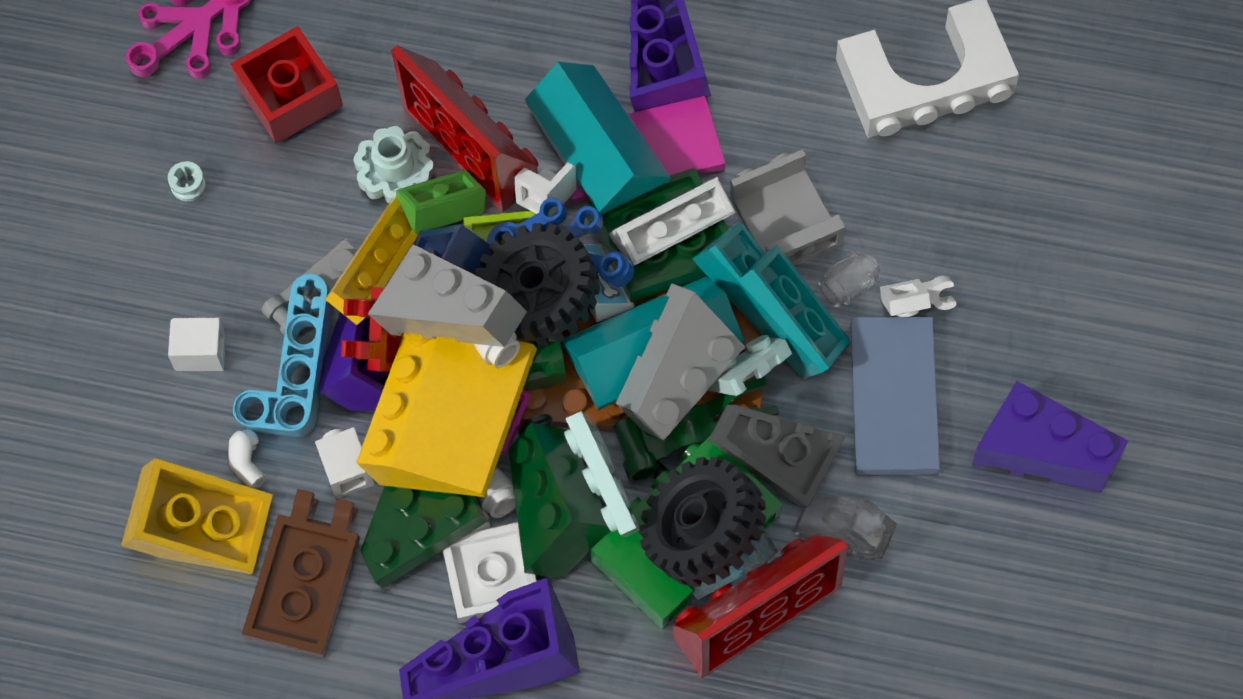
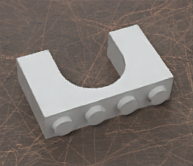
(891, 103)

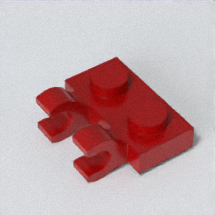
(381, 346)

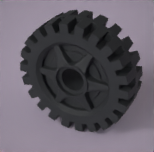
(565, 276)
(702, 521)

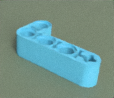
(294, 356)

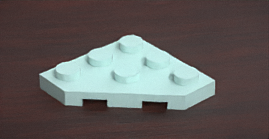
(588, 443)

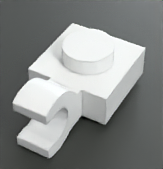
(909, 297)

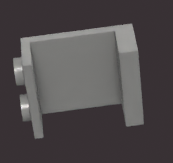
(785, 209)

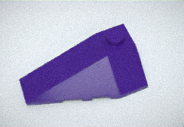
(348, 379)
(505, 650)

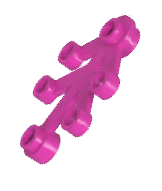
(192, 21)

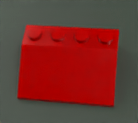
(461, 125)
(761, 602)

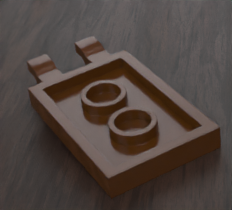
(303, 577)

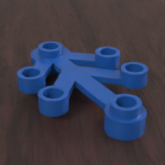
(616, 279)

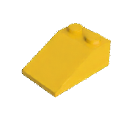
(196, 518)

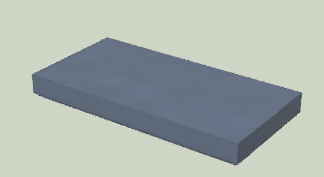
(894, 396)

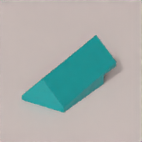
(594, 135)
(774, 299)
(610, 348)

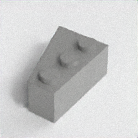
(445, 301)
(679, 363)

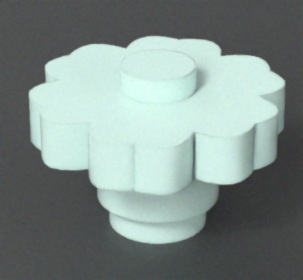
(392, 162)

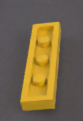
(375, 258)

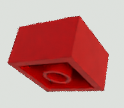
(286, 84)

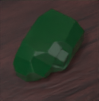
(547, 367)

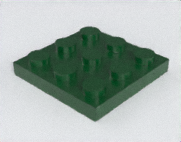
(672, 264)

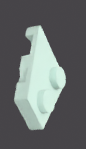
(758, 360)

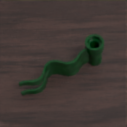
(644, 450)

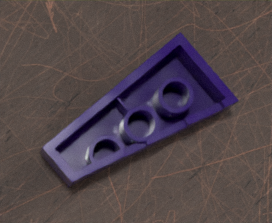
(663, 55)

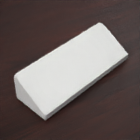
(673, 222)

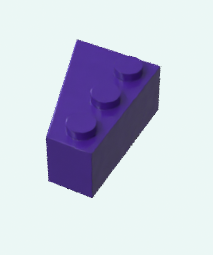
(1049, 441)

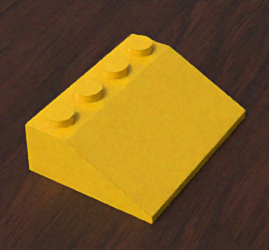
(443, 416)

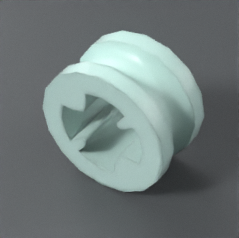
(191, 192)

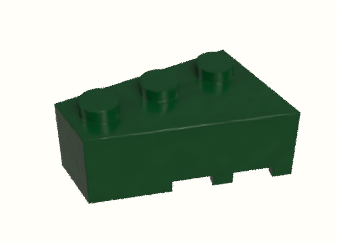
(553, 502)

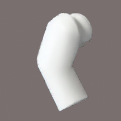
(239, 458)

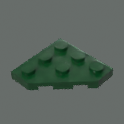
(414, 527)

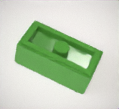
(442, 201)

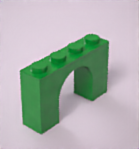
(635, 574)

